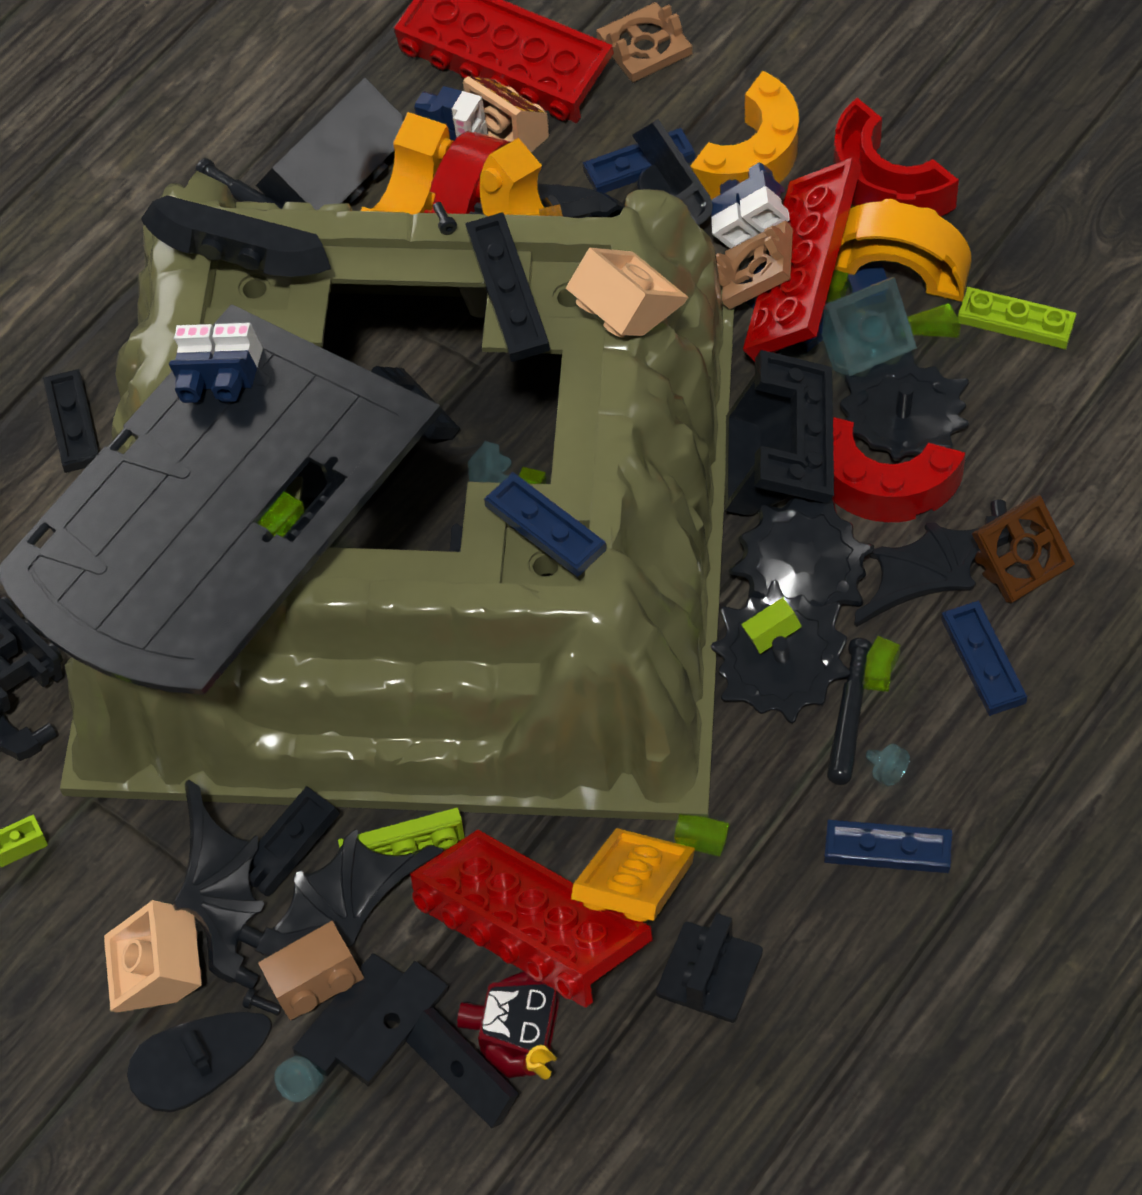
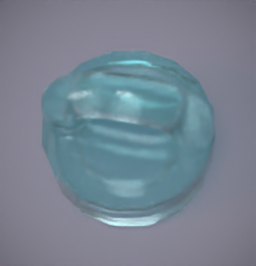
(889, 763)
(297, 1078)

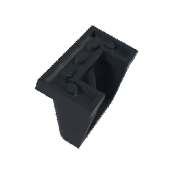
(780, 435)

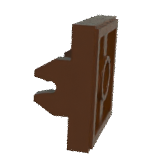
(1048, 537)

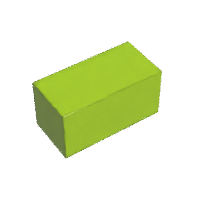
(770, 623)
(20, 840)

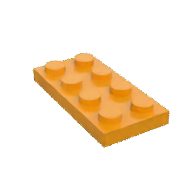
(633, 875)

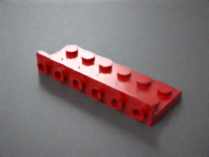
(508, 44)
(818, 216)
(525, 915)

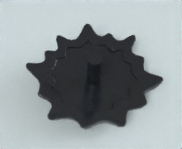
(905, 407)
(805, 551)
(790, 671)

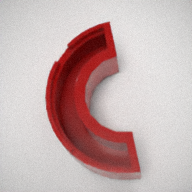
(460, 171)
(918, 185)
(892, 490)

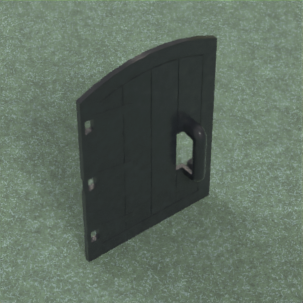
(161, 546)

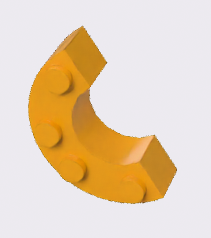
(775, 118)
(417, 156)
(510, 181)
(909, 237)

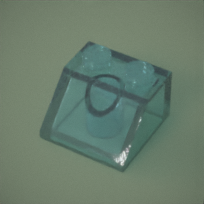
(866, 328)

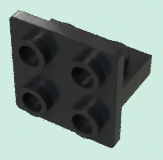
(710, 969)

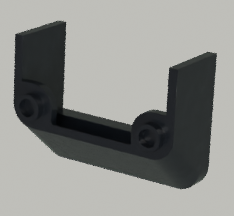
(667, 172)

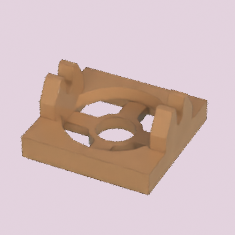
(623, 55)
(776, 271)

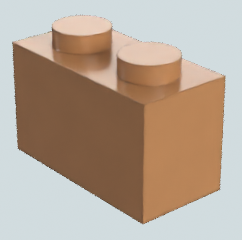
(311, 970)

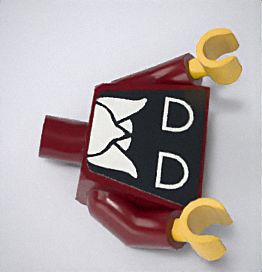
(515, 1025)

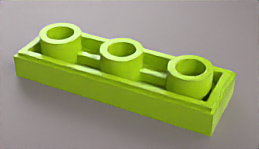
(1017, 317)
(437, 829)

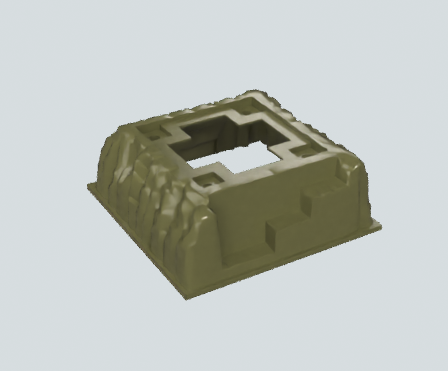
(465, 667)

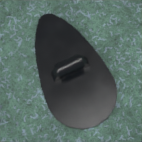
(194, 1059)

